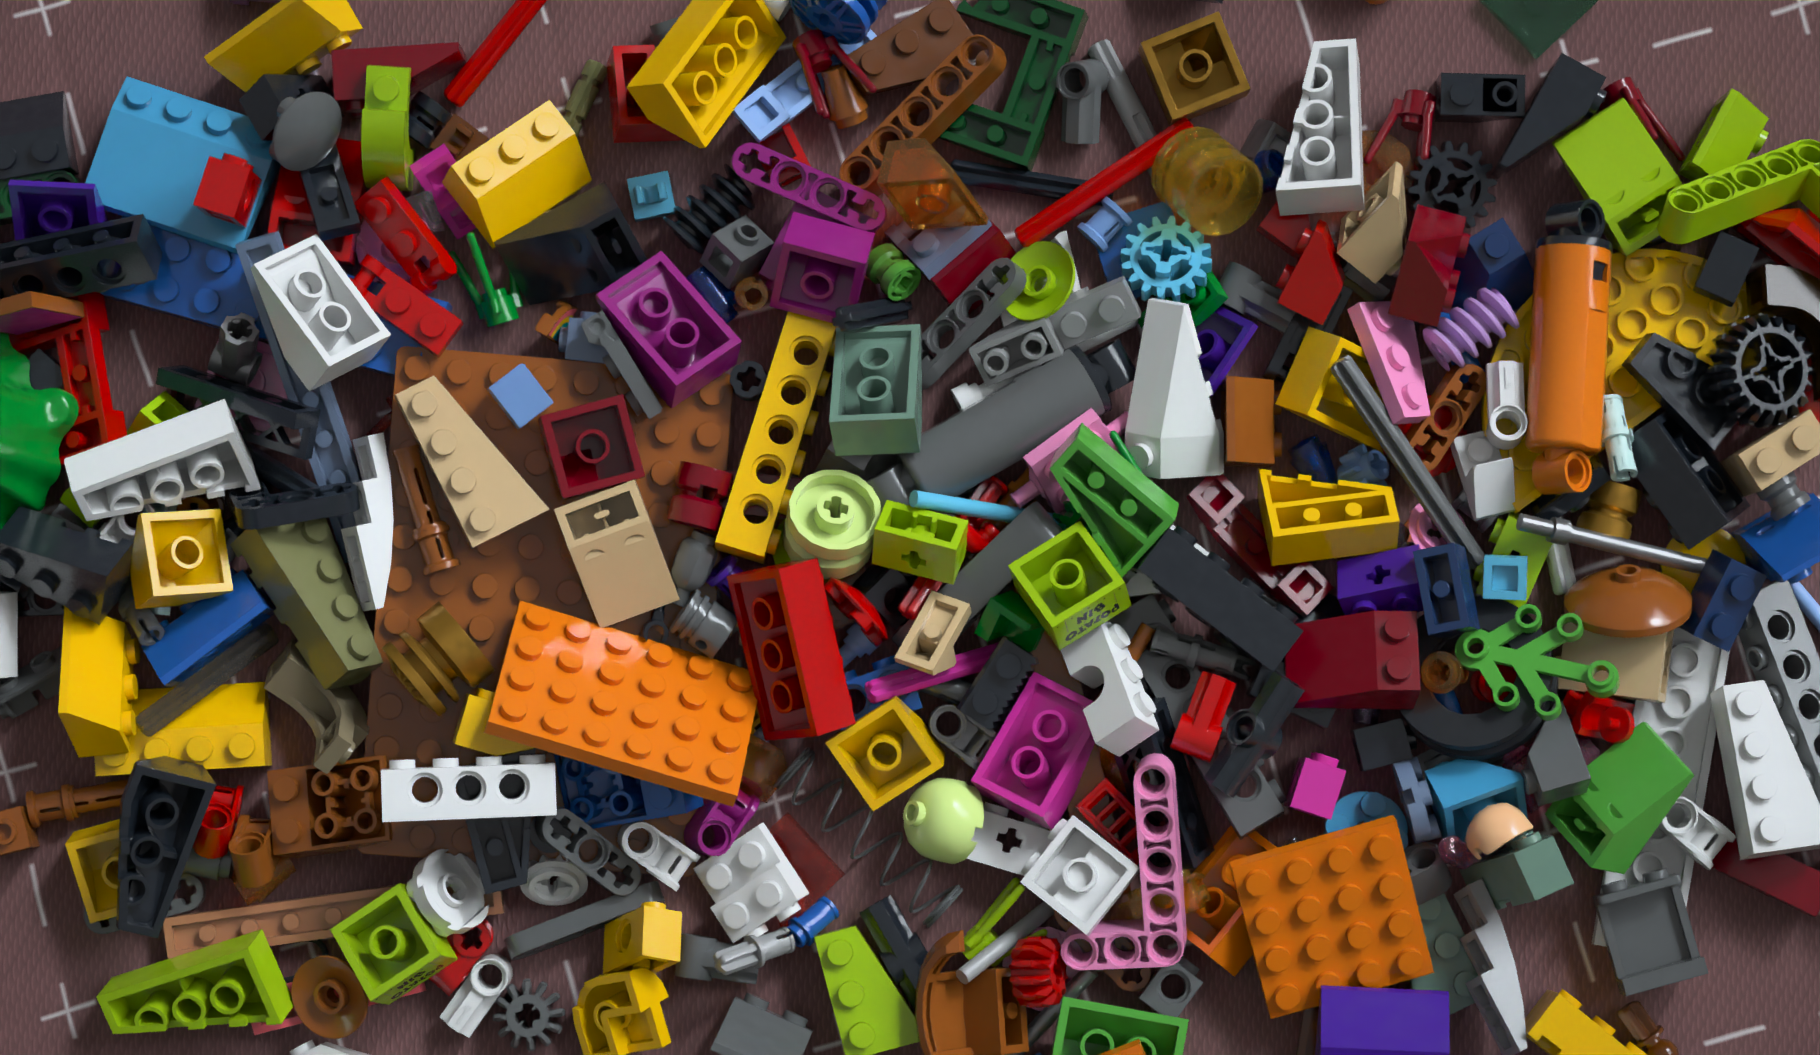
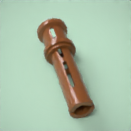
(430, 530)
(71, 802)

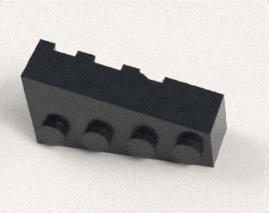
(1219, 598)

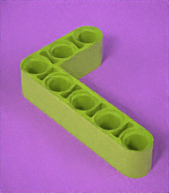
(1743, 192)

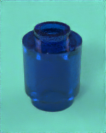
(715, 293)

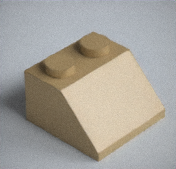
(1376, 236)

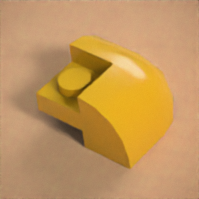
(621, 1013)

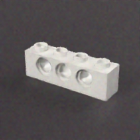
(535, 800)

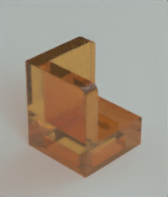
(762, 768)

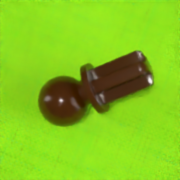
(1645, 1030)

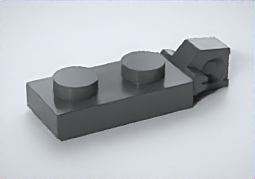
(620, 363)

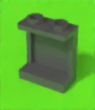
(1648, 932)

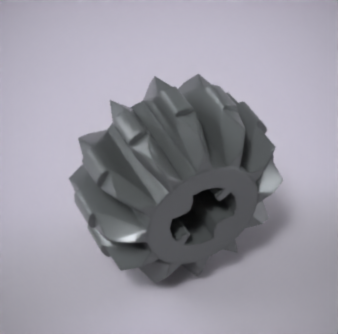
(519, 1004)

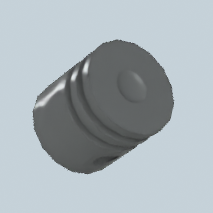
(704, 624)

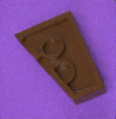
(912, 48)

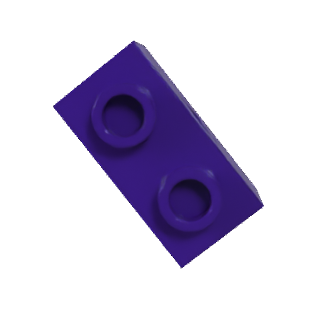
(1379, 582)

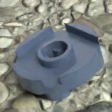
(1416, 800)

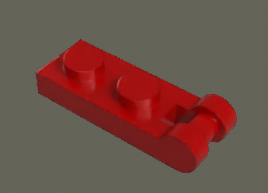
(405, 235)
(407, 307)

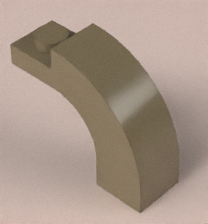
(332, 714)

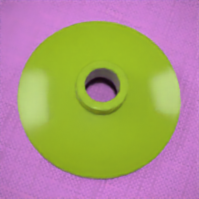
(1048, 265)

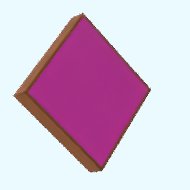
(36, 311)

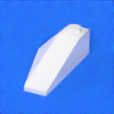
(1170, 409)

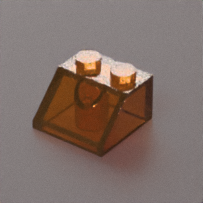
(926, 187)

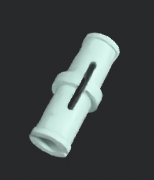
(1618, 439)

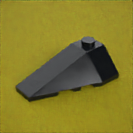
(156, 834)

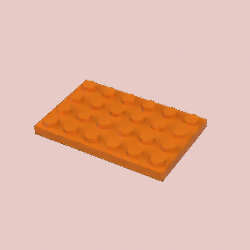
(624, 703)

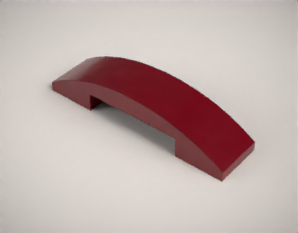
(1244, 539)

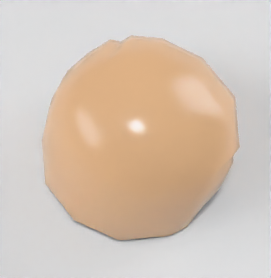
(1494, 828)

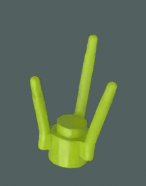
(982, 933)

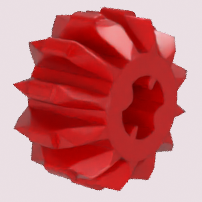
(1038, 972)

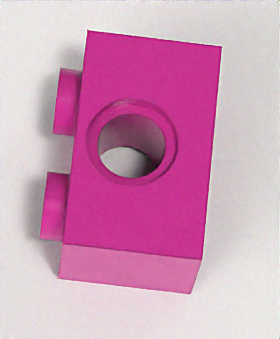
(1315, 785)

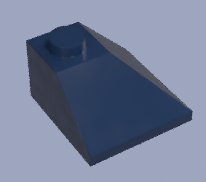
(1495, 261)

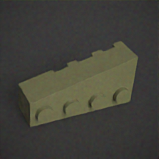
(313, 597)

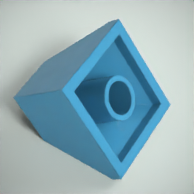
(1468, 786)

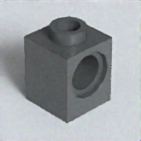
(1152, 993)

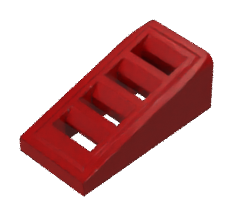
(1092, 798)

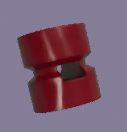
(694, 511)

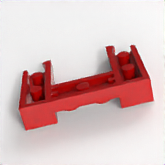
(82, 375)

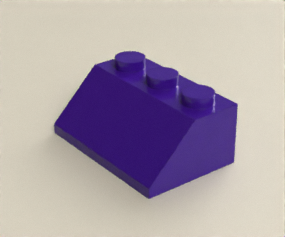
(1382, 1021)

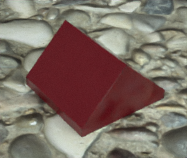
(969, 265)

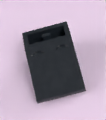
(572, 248)

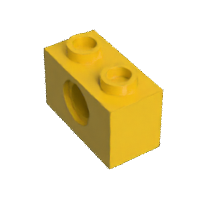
(643, 939)

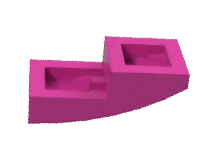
(430, 173)

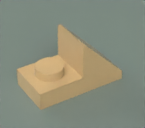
(933, 634)

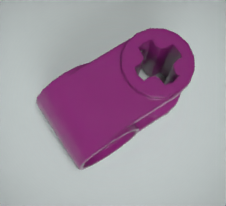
(724, 820)

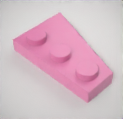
(1393, 359)

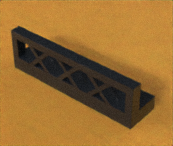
(246, 402)
(1194, 834)

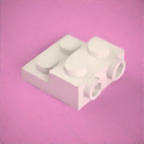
(1079, 874)
(751, 884)

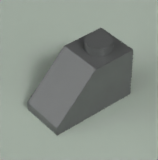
(1555, 763)

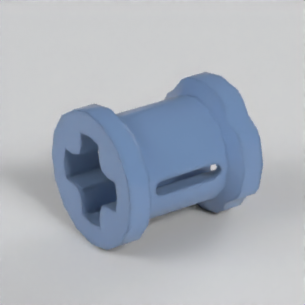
(1104, 224)

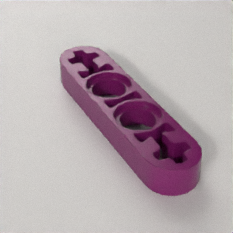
(807, 191)

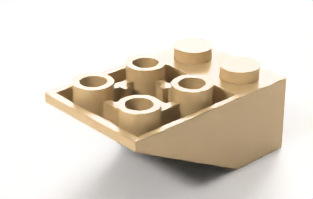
(617, 554)

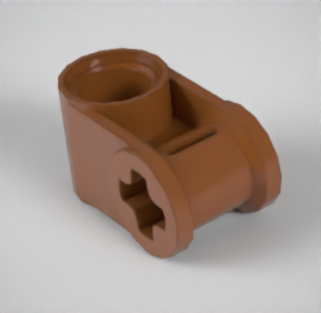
(253, 851)

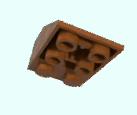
(329, 811)

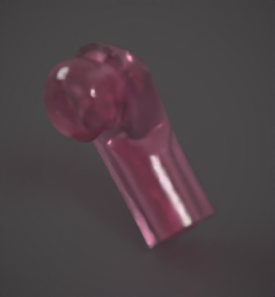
(1456, 853)

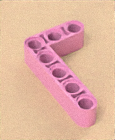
(1153, 880)

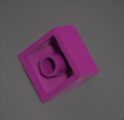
(820, 267)

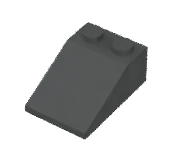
(758, 1031)

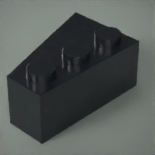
(65, 563)
(502, 842)

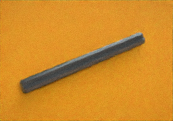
(1405, 458)

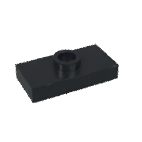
(1558, 504)

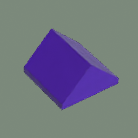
(1221, 343)

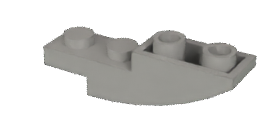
(1036, 342)

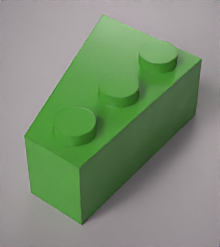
(1113, 497)

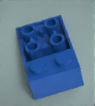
(1783, 547)
(612, 798)

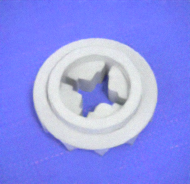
(566, 889)

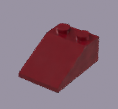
(426, 62)
(1357, 661)

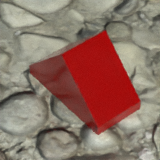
(1284, 230)

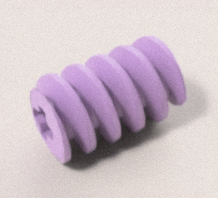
(1469, 327)

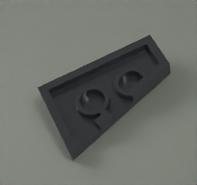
(1680, 387)

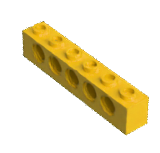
(736, 533)

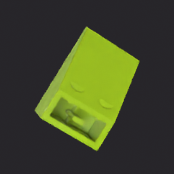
(1622, 171)

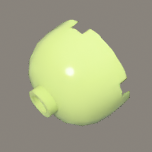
(943, 819)

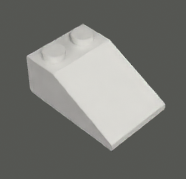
(317, 313)

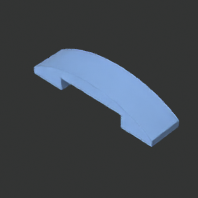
(782, 98)

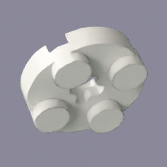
(429, 891)

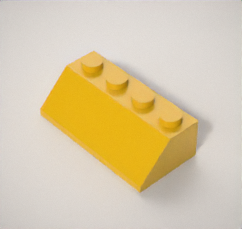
(706, 66)
(218, 732)

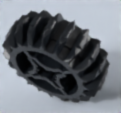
(1746, 349)

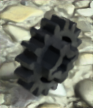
(1444, 171)

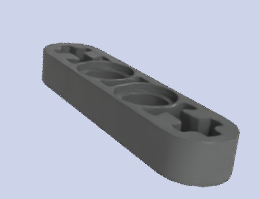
(957, 317)
(579, 922)

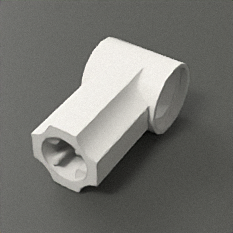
(1506, 401)
(476, 997)

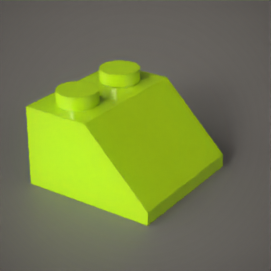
(1726, 137)

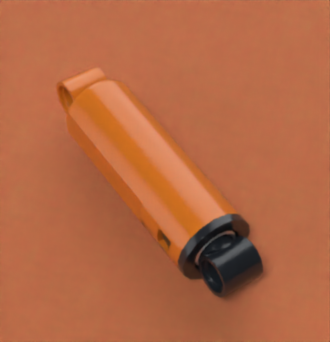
(1568, 347)

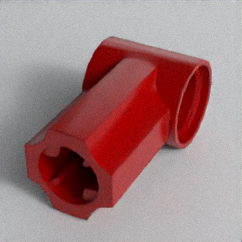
(1201, 725)

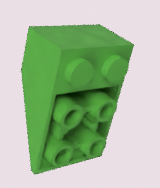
(1625, 801)

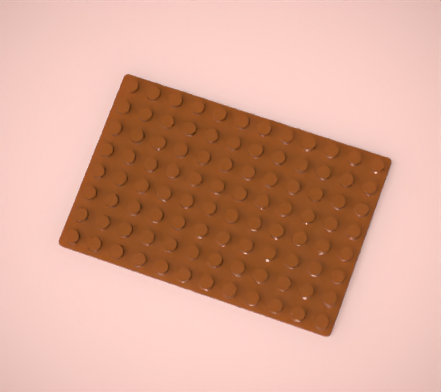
(518, 565)

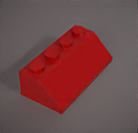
(791, 650)

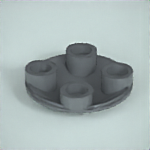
(305, 130)

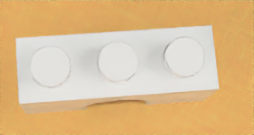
(1123, 710)

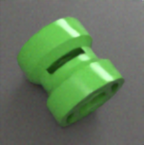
(895, 275)

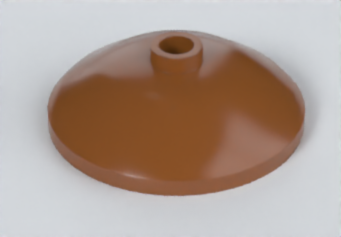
(1629, 602)

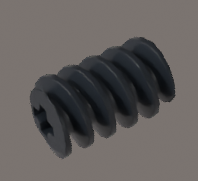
(711, 210)

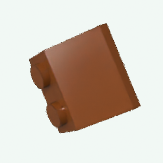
(1249, 422)

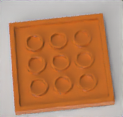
(1331, 915)

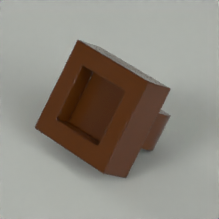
(459, 138)

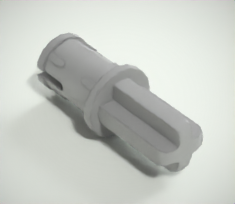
(754, 951)

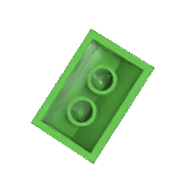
(1097, 1027)

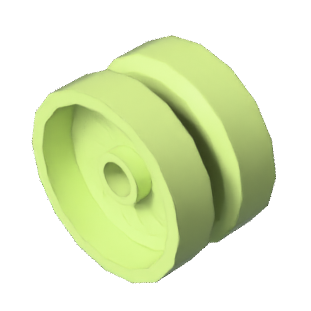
(832, 520)

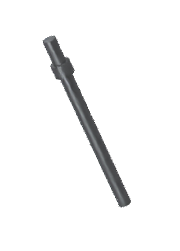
(1561, 532)

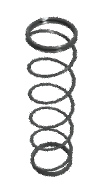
(953, 892)

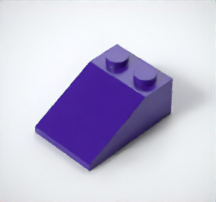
(53, 206)

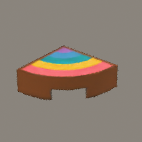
(550, 326)

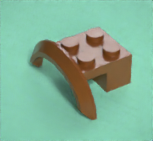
(970, 1016)

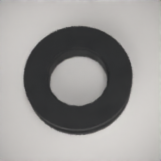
(1484, 733)

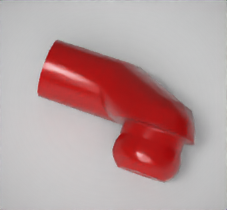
(979, 538)

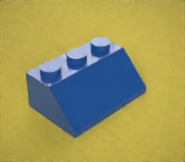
(208, 629)

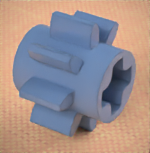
(1363, 466)

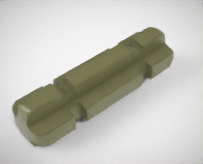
(584, 94)

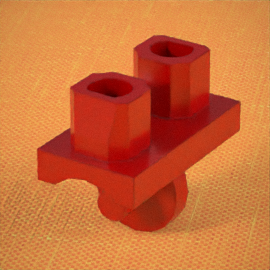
(1600, 717)

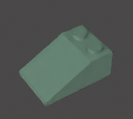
(877, 391)

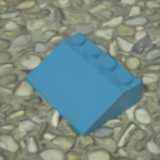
(157, 156)

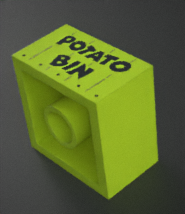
(1069, 585)
(392, 946)

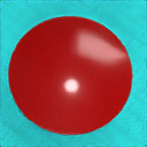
(857, 606)

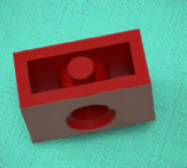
(228, 189)

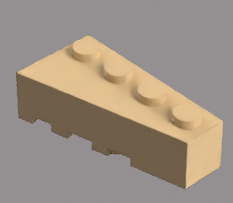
(468, 467)

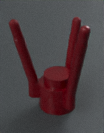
(815, 57)
(1626, 89)
(1416, 115)

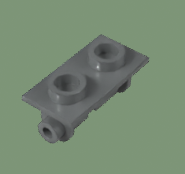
(40, 673)

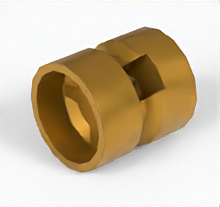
(1610, 508)

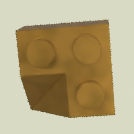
(1194, 68)

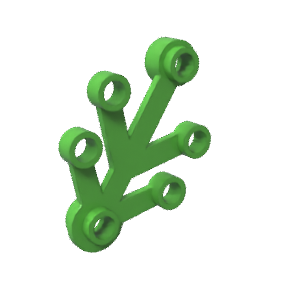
(1530, 661)

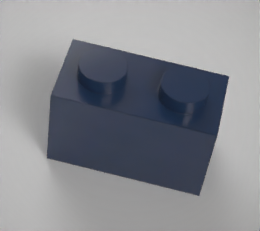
(1446, 590)
(1722, 600)

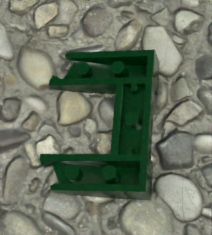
(1053, 36)

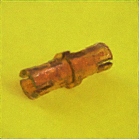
(758, 301)

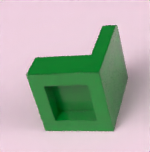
(1010, 617)

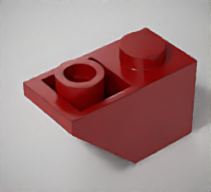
(1316, 277)

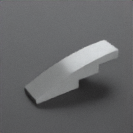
(1497, 984)

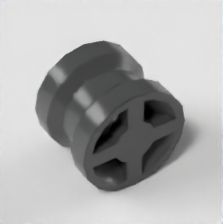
(1784, 496)

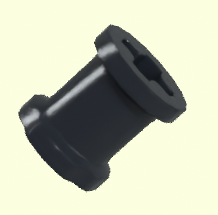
(743, 370)

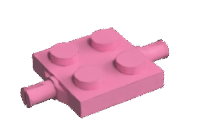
(1039, 460)

